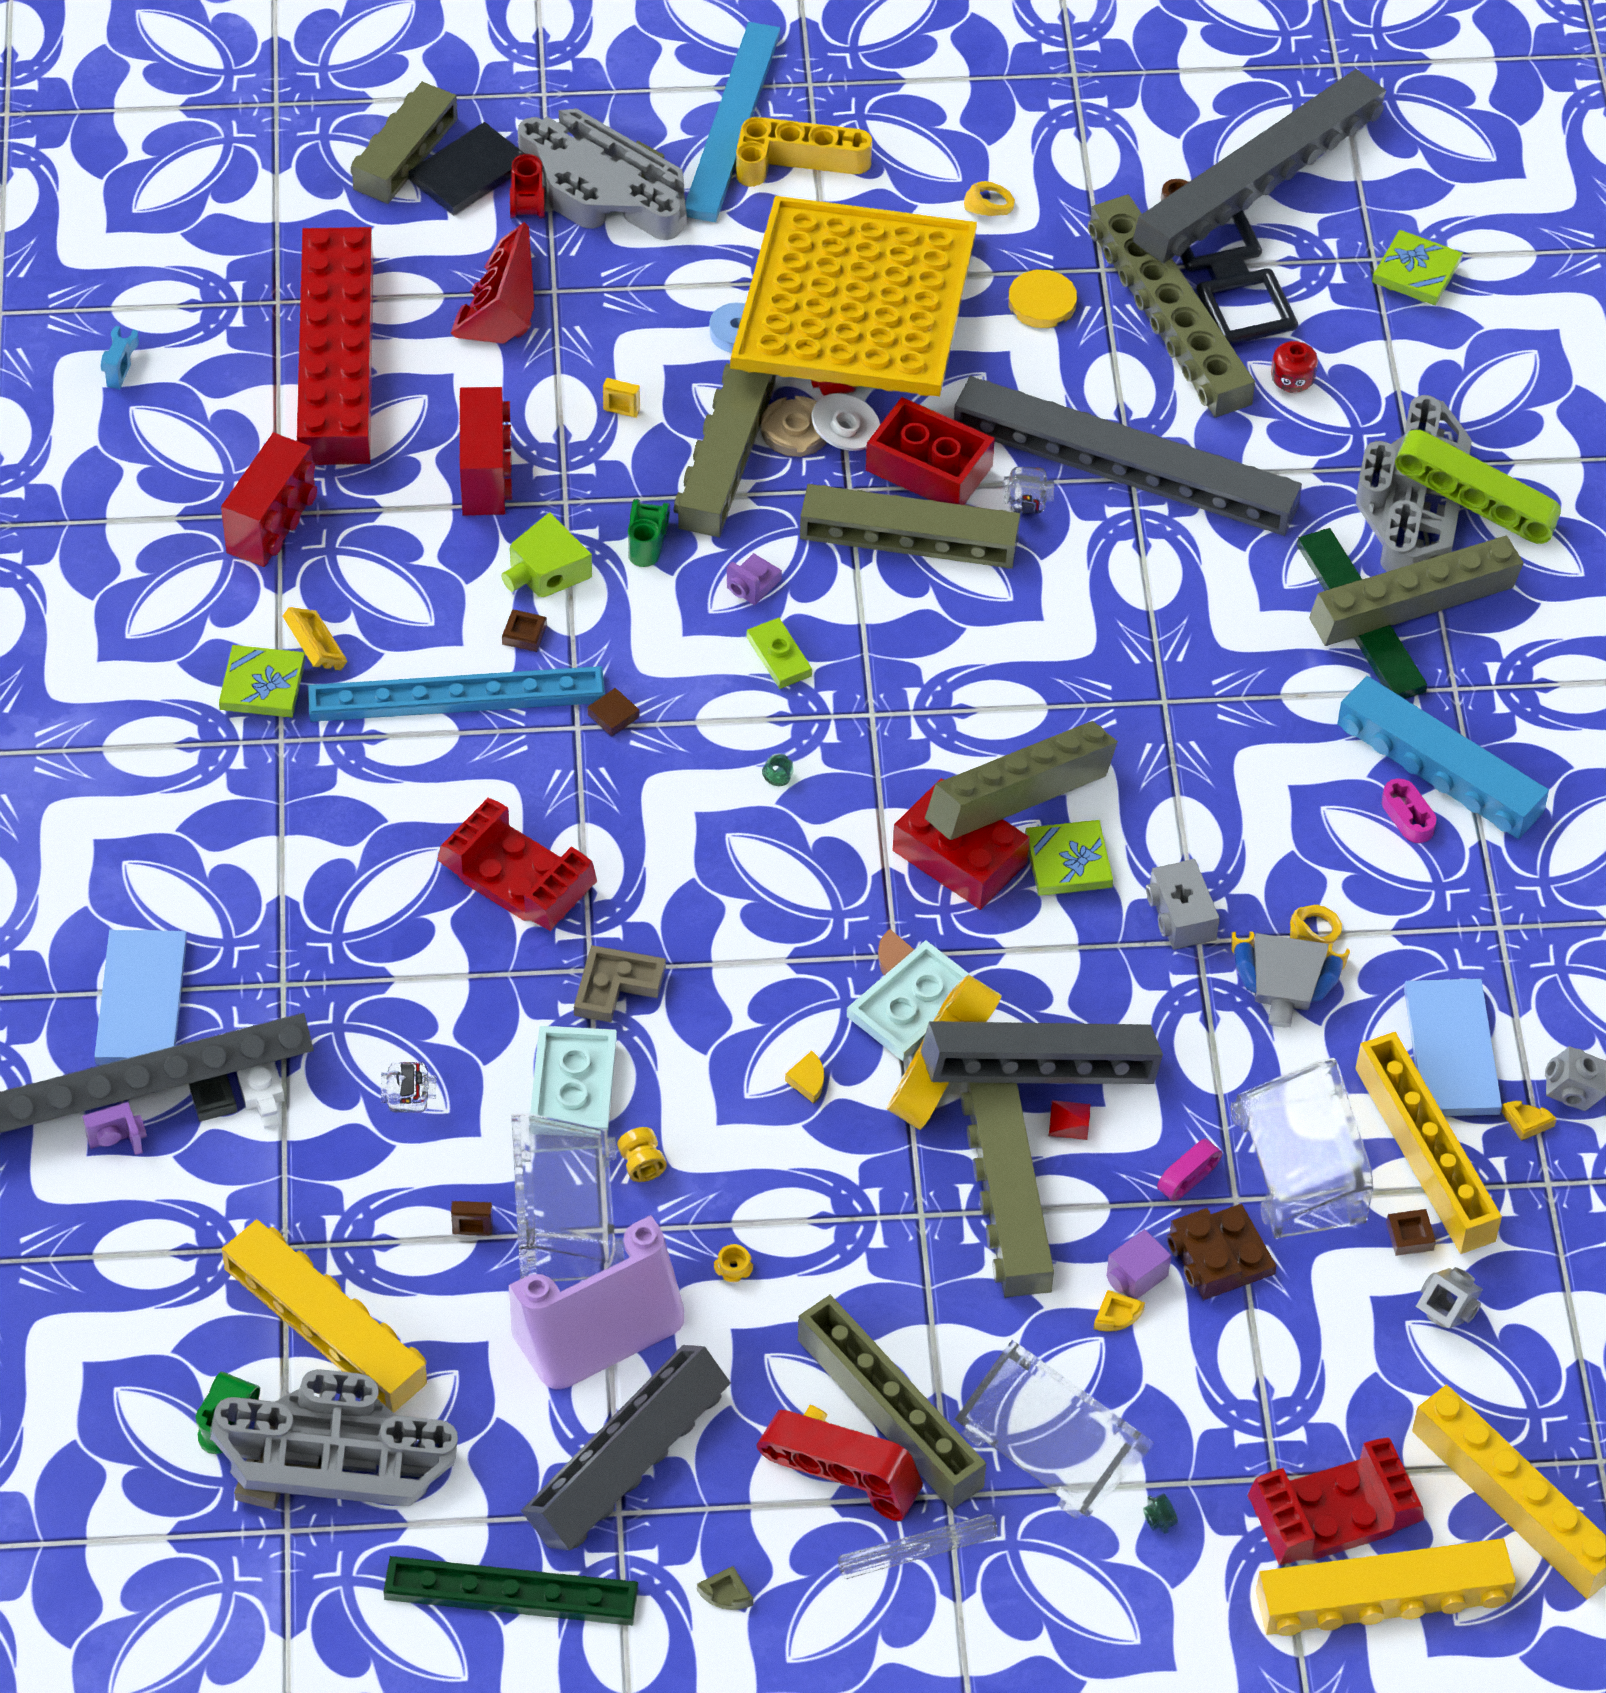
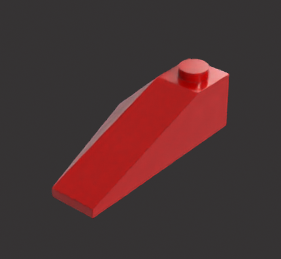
(503, 295)

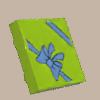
(1417, 267)
(262, 681)
(1069, 857)

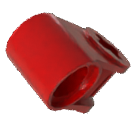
(527, 187)

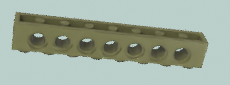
(1173, 310)

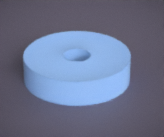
(723, 325)

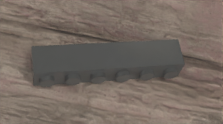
(1041, 1052)
(626, 1448)

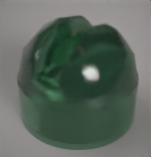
(782, 774)

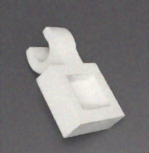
(262, 1089)

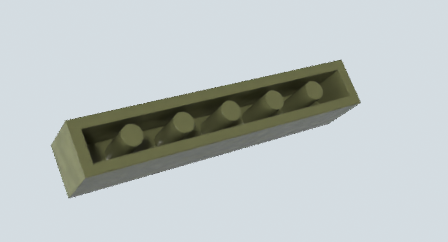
(724, 451)
(909, 526)
(1416, 590)
(1020, 780)
(1009, 1188)
(891, 1401)

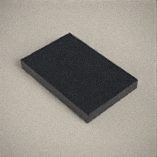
(466, 168)

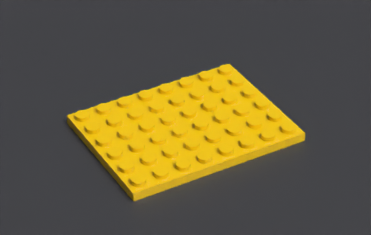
(855, 296)

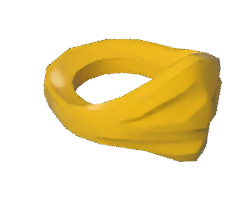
(976, 204)
(1302, 931)

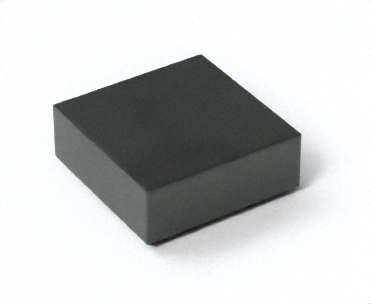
(213, 1097)

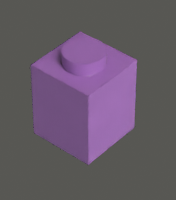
(1138, 1265)

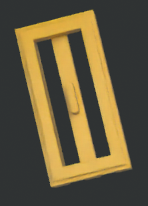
(314, 638)

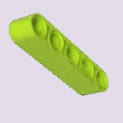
(1478, 486)

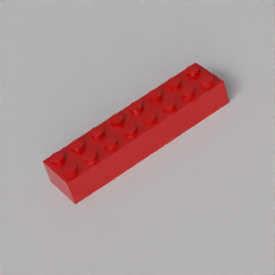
(336, 344)

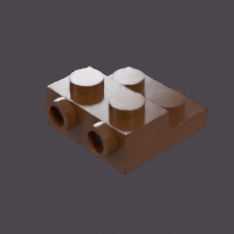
(1220, 1250)

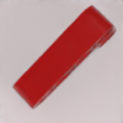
(844, 1457)

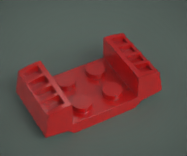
(515, 868)
(1337, 1505)

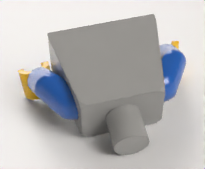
(1286, 972)

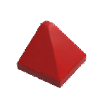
(1069, 1120)

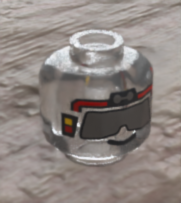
(1027, 490)
(407, 1087)

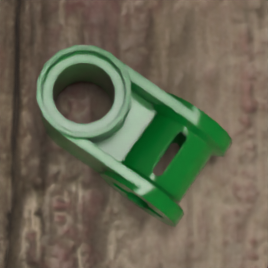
(647, 532)
(223, 1387)

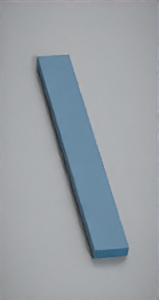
(735, 107)
(455, 693)

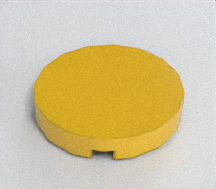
(1042, 298)

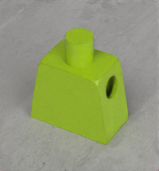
(547, 559)

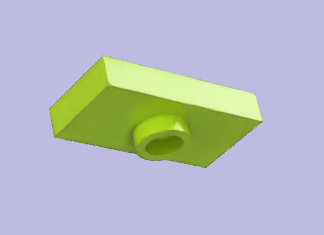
(779, 653)

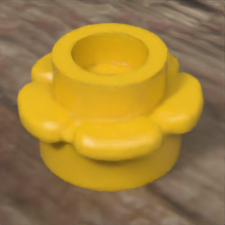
(733, 1255)

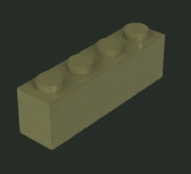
(404, 142)

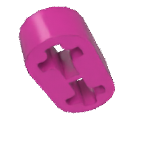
(1403, 813)
(1189, 1170)

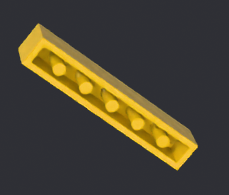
(1428, 1143)
(323, 1313)
(1513, 1489)
(1385, 1587)

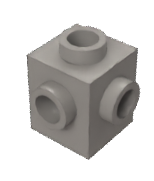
(1576, 1078)
(1438, 1299)

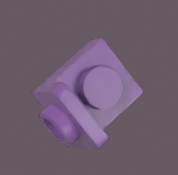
(752, 578)
(114, 1124)

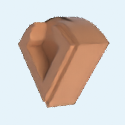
(892, 951)

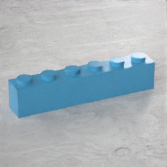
(1442, 757)

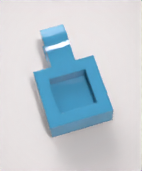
(117, 360)

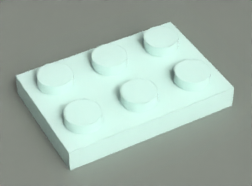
(906, 999)
(574, 1074)

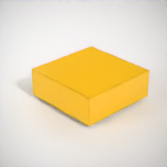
(621, 397)

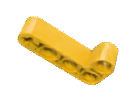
(799, 146)
(916, 1094)

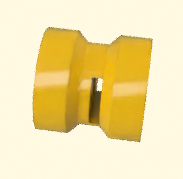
(642, 1155)

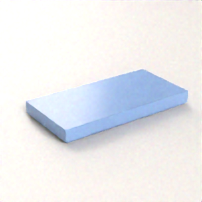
(140, 993)
(1453, 1045)

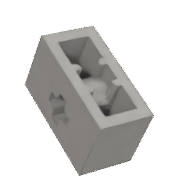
(1183, 904)

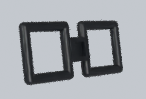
(1229, 273)

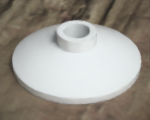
(844, 421)

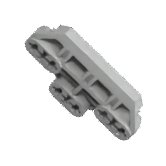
(589, 185)
(1400, 499)
(338, 1432)

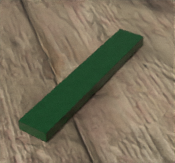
(1380, 646)
(511, 1590)

